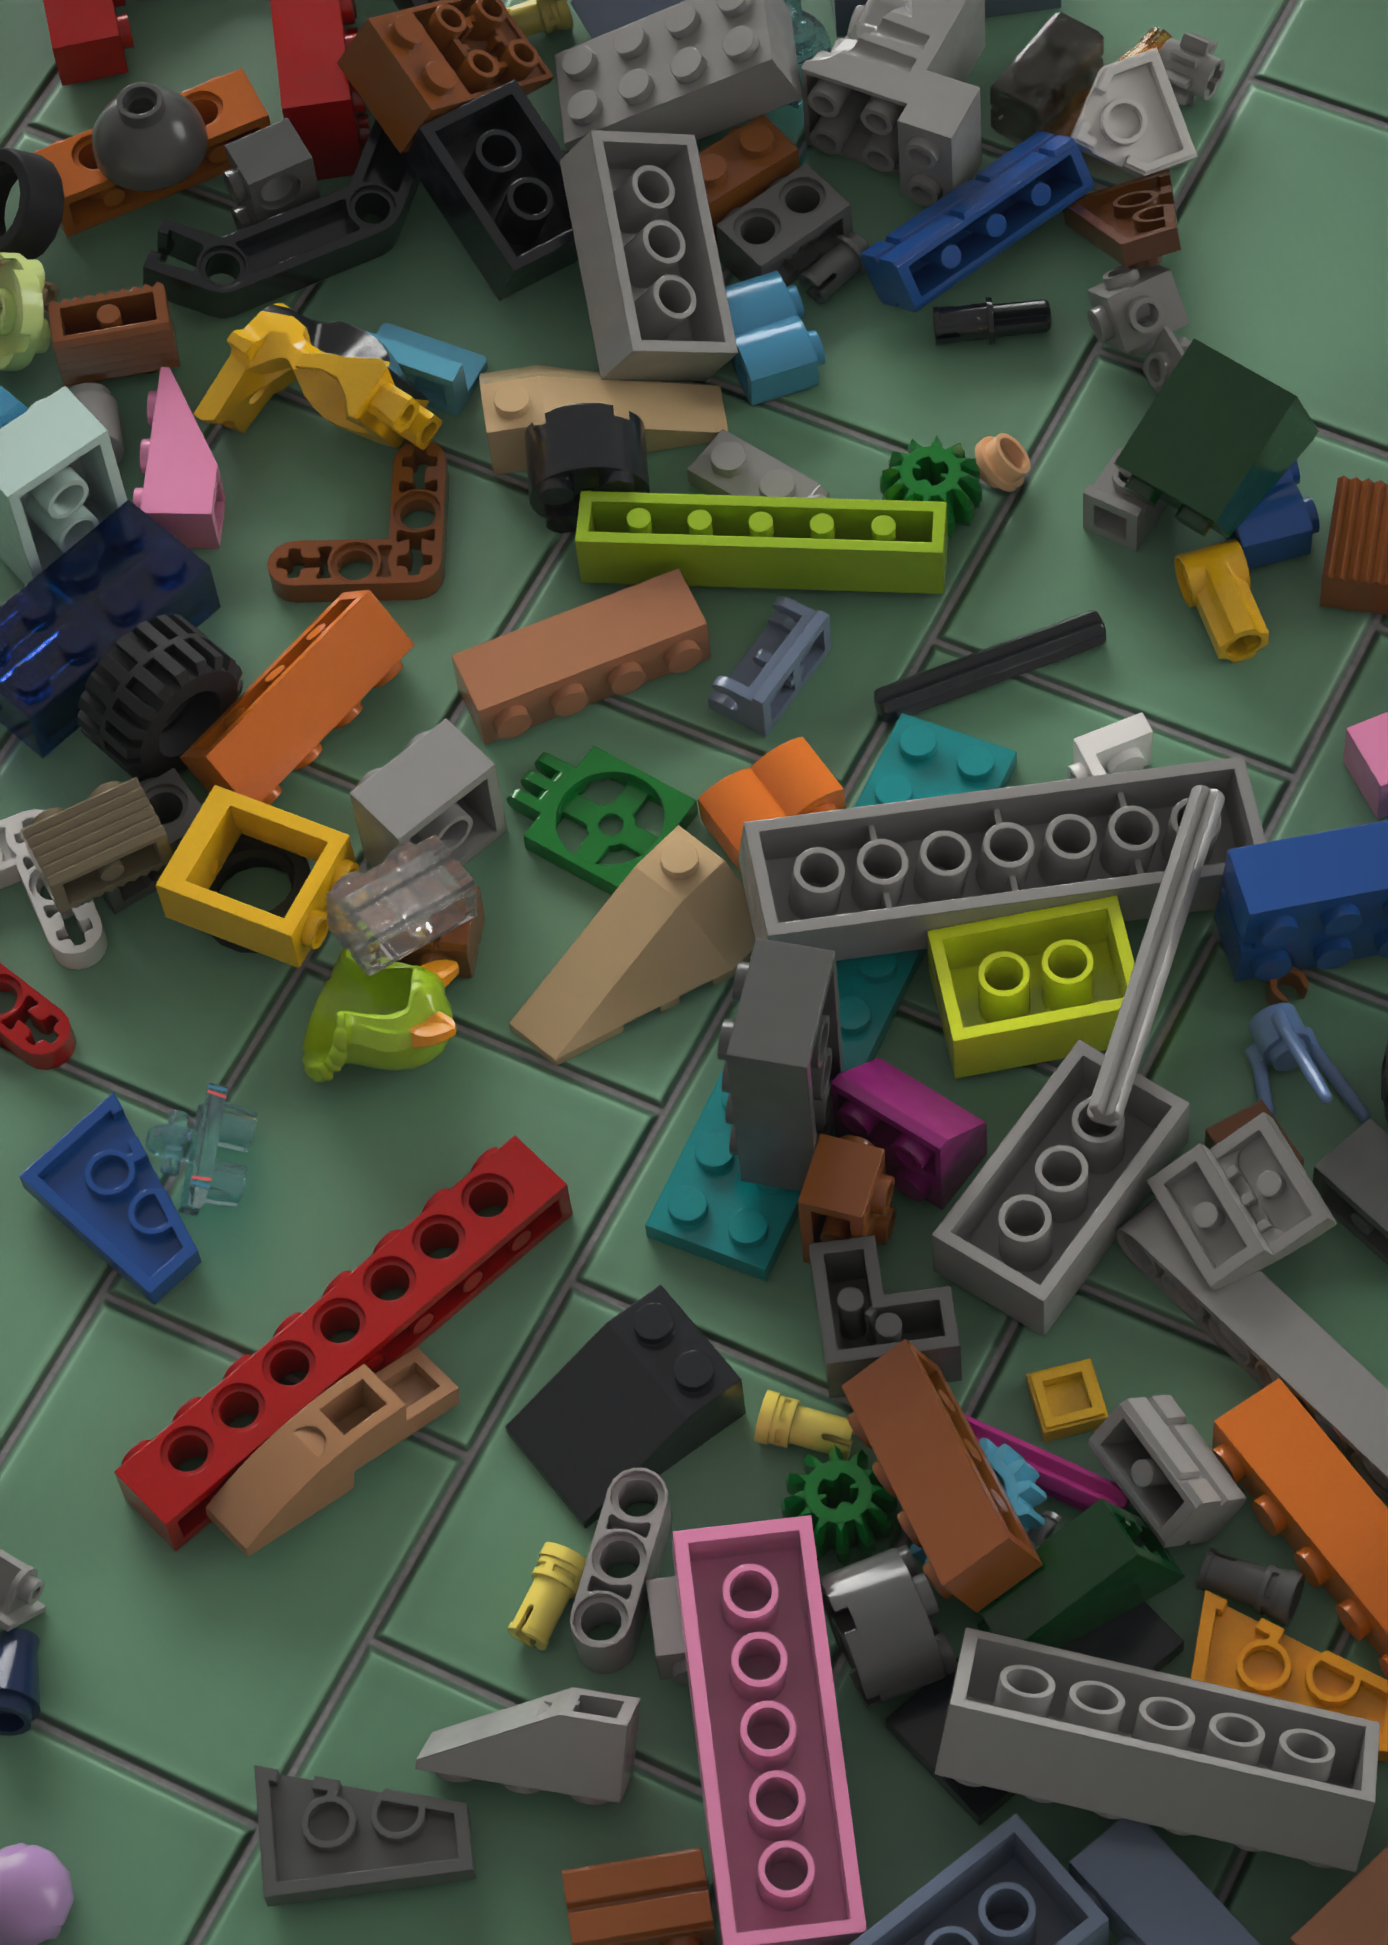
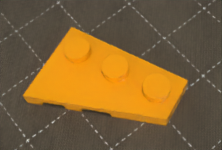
(1266, 1662)

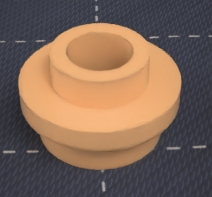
(1002, 462)

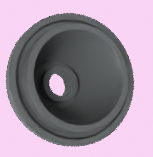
(149, 138)

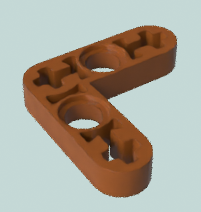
(389, 557)

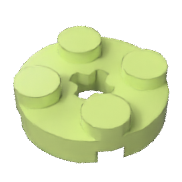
(21, 311)

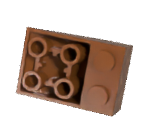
(437, 59)

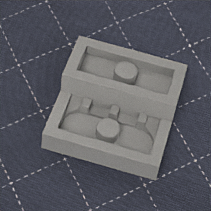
(1241, 1202)

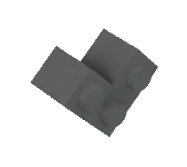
(864, 1324)

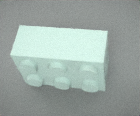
(53, 482)

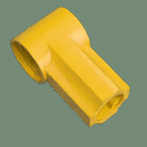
(1219, 586)

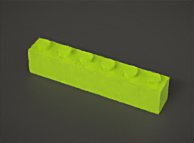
(763, 541)

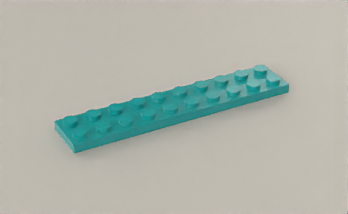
(704, 1200)

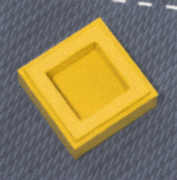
(1066, 1400)

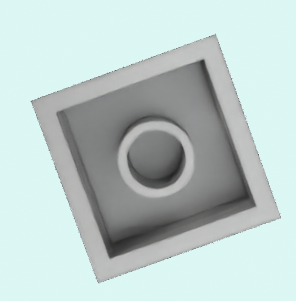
(431, 789)

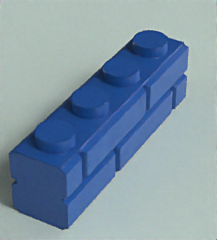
(977, 221)

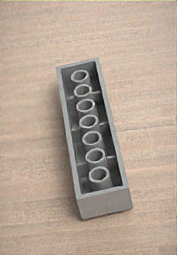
(896, 869)

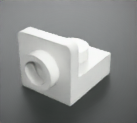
(1113, 748)

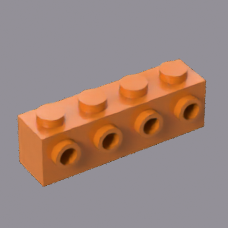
(301, 699)

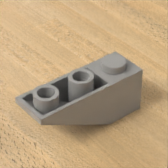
(556, 1743)

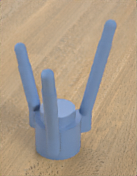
(1286, 1045)

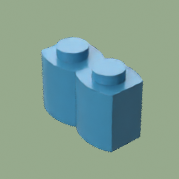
(771, 340)

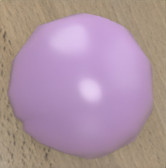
(33, 1895)

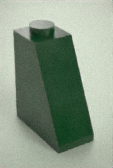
(1088, 1576)

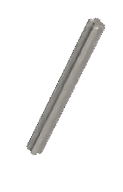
(1155, 956)

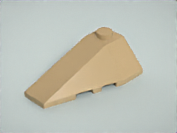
(672, 411)
(657, 937)

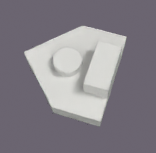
(1134, 118)

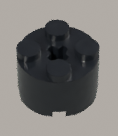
(583, 451)

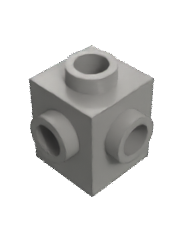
(1135, 308)

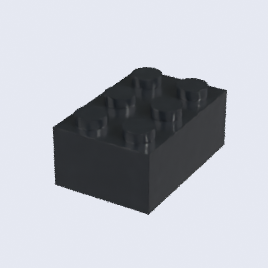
(499, 187)

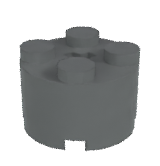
(886, 1625)

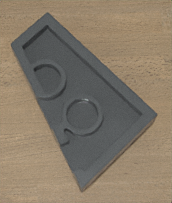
(355, 1841)

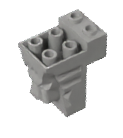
(900, 93)

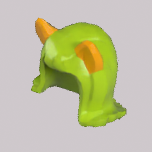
(380, 1019)

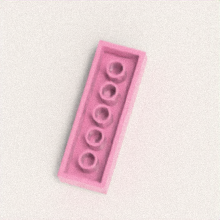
(768, 1734)

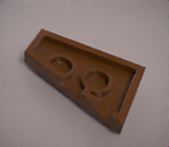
(1129, 220)

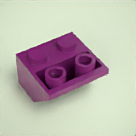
(925, 1136)

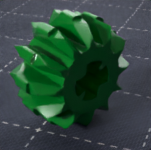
(935, 476)
(829, 1485)

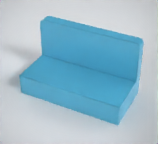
(434, 367)

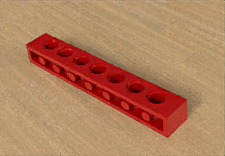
(386, 1330)

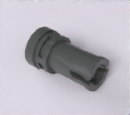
(1266, 1589)

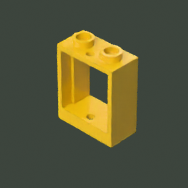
(206, 846)

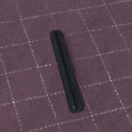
(990, 666)

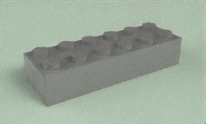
(1160, 1750)

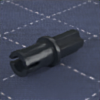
(990, 320)

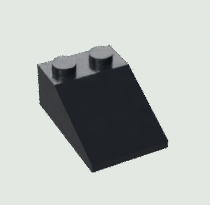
(628, 1400)

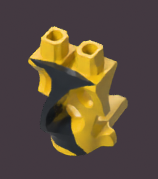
(339, 370)

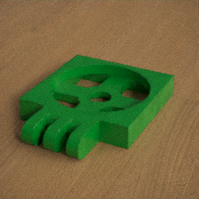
(562, 798)

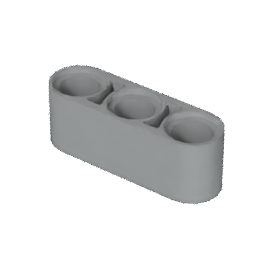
(618, 1540)

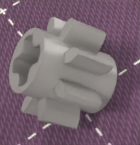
(1192, 67)

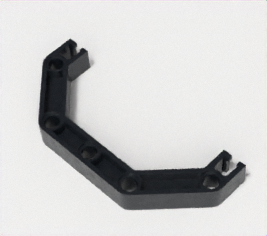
(294, 245)

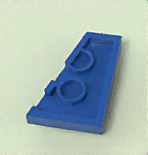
(114, 1201)

